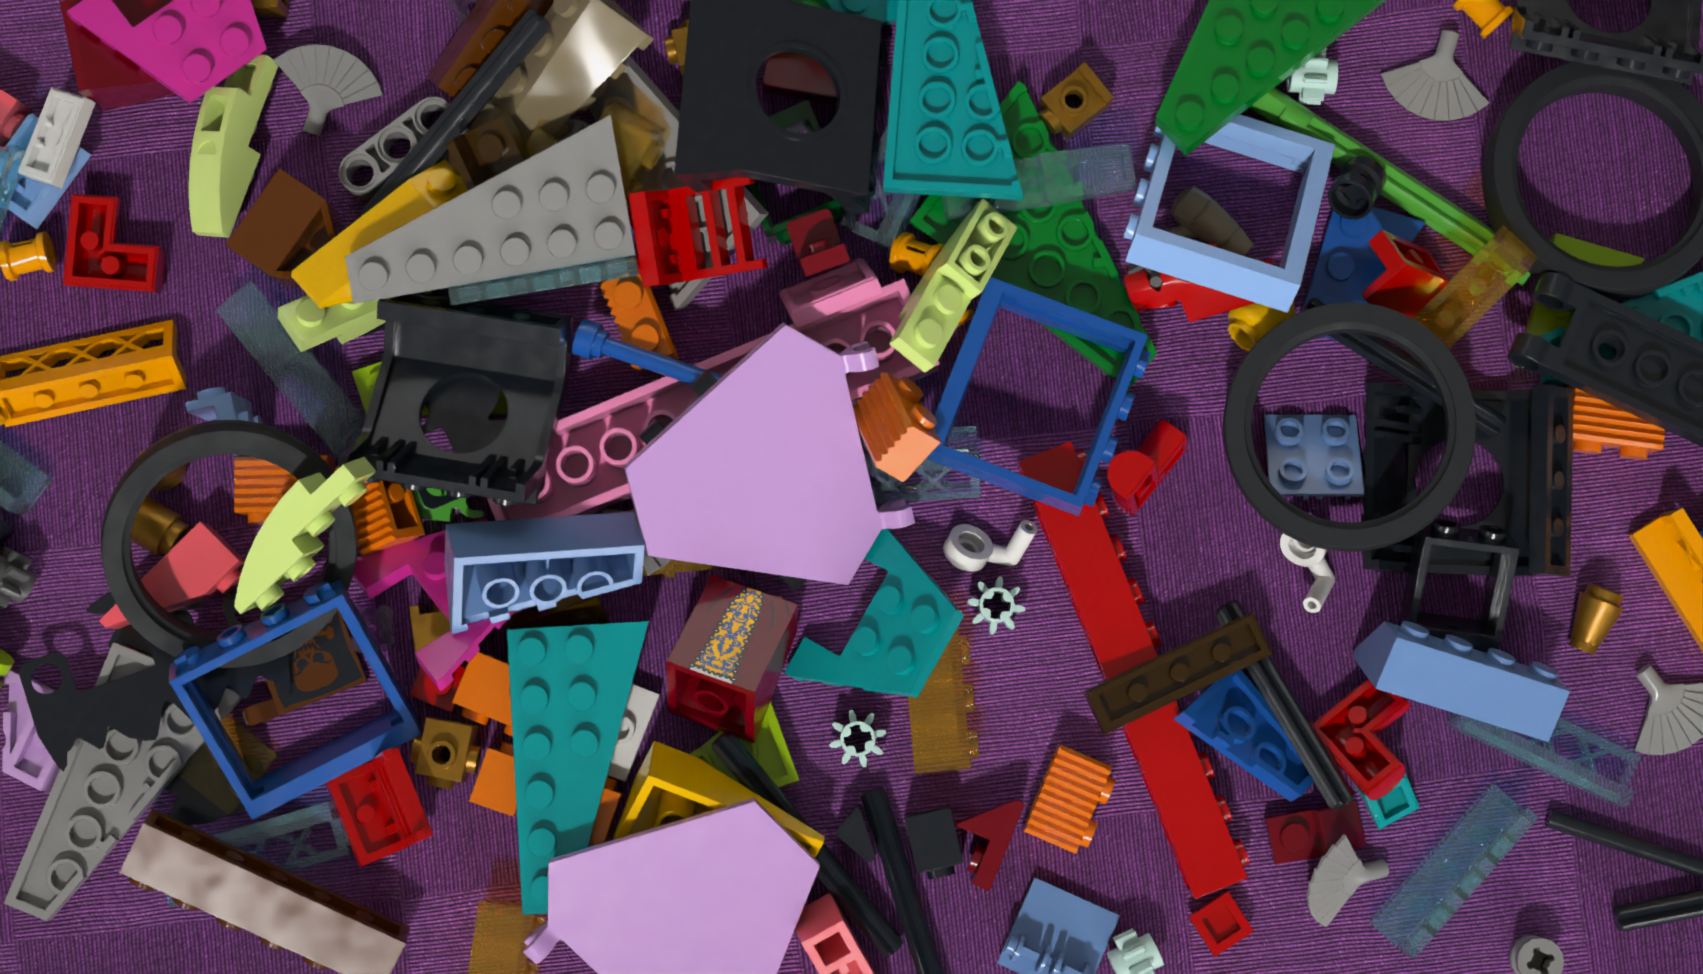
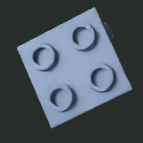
(1314, 455)
(1057, 933)

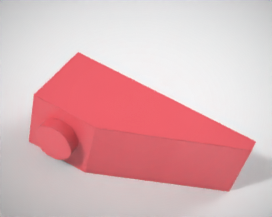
(188, 573)
(830, 939)

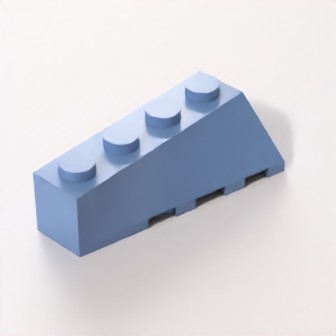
(537, 562)
(1462, 679)

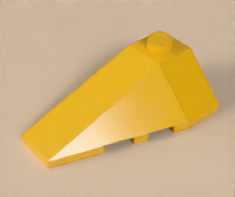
(325, 272)
(679, 786)

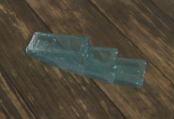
(1060, 179)
(294, 372)

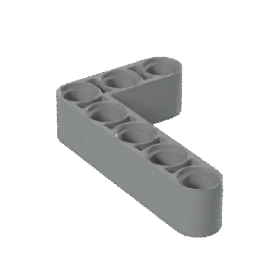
(376, 150)

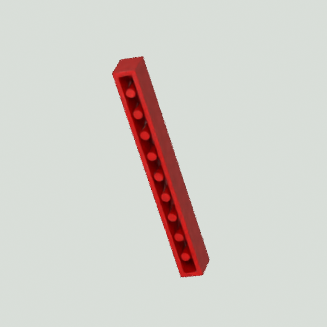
(1119, 641)

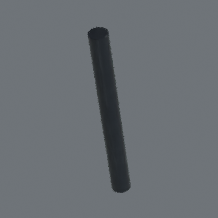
(1624, 843)

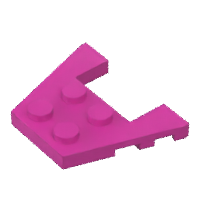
(184, 43)
(426, 562)

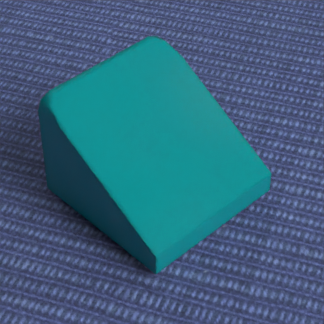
(1392, 806)

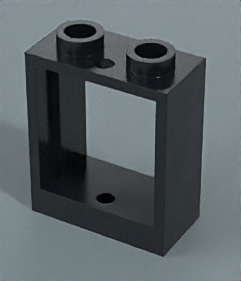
(1489, 538)

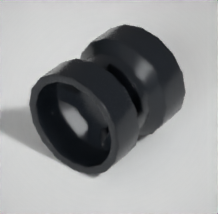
(1357, 187)

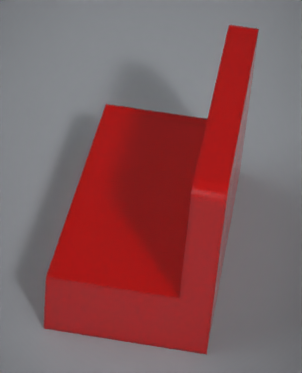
(1409, 278)

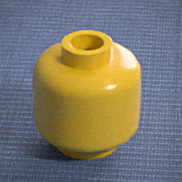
(1253, 321)

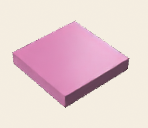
(830, 292)

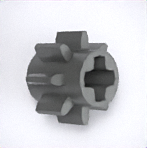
(15, 577)

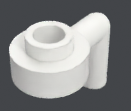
(971, 548)
(1313, 558)

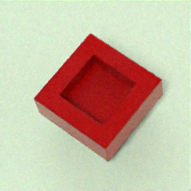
(426, 690)
(1220, 923)

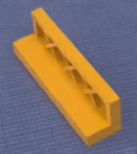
(90, 381)
(1675, 558)

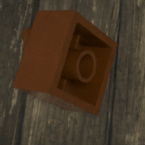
(284, 228)

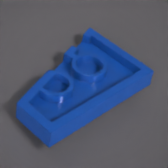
(1346, 259)
(1242, 727)

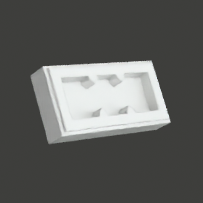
(56, 137)
(633, 729)

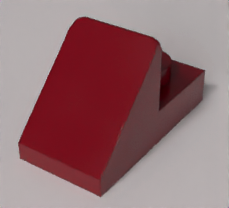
(816, 242)
(997, 826)
(1312, 832)

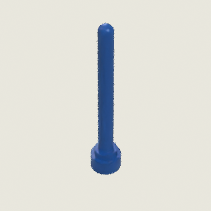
(595, 341)

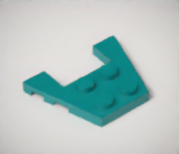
(897, 635)

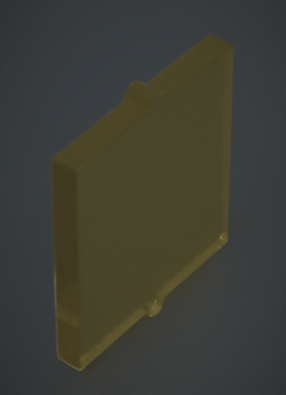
(207, 776)

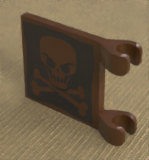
(316, 672)

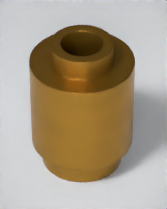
(157, 527)

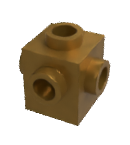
(459, 739)

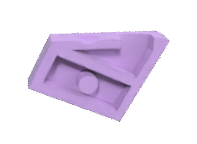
(24, 752)

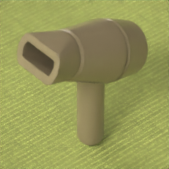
(1208, 221)

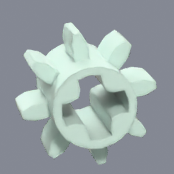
(1314, 79)
(985, 613)
(850, 749)
(1134, 954)

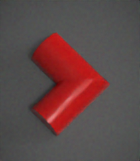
(98, 260)
(1139, 472)
(1352, 739)

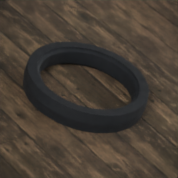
(1503, 198)
(1380, 323)
(172, 452)

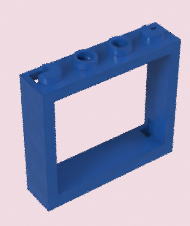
(1069, 320)
(322, 763)

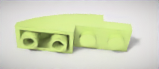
(220, 153)
(951, 284)
(312, 326)
(291, 530)

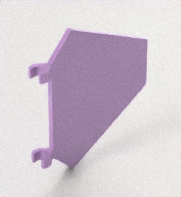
(767, 468)
(681, 897)

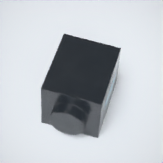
(934, 842)

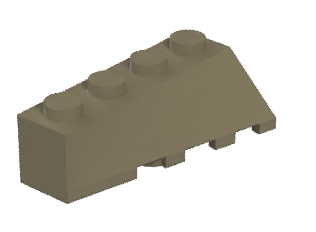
(566, 66)

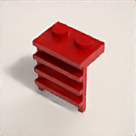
(671, 237)
(379, 808)

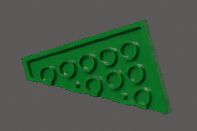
(1243, 54)
(1053, 247)

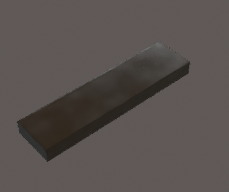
(1177, 673)

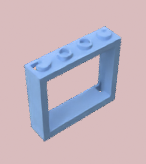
(1218, 267)

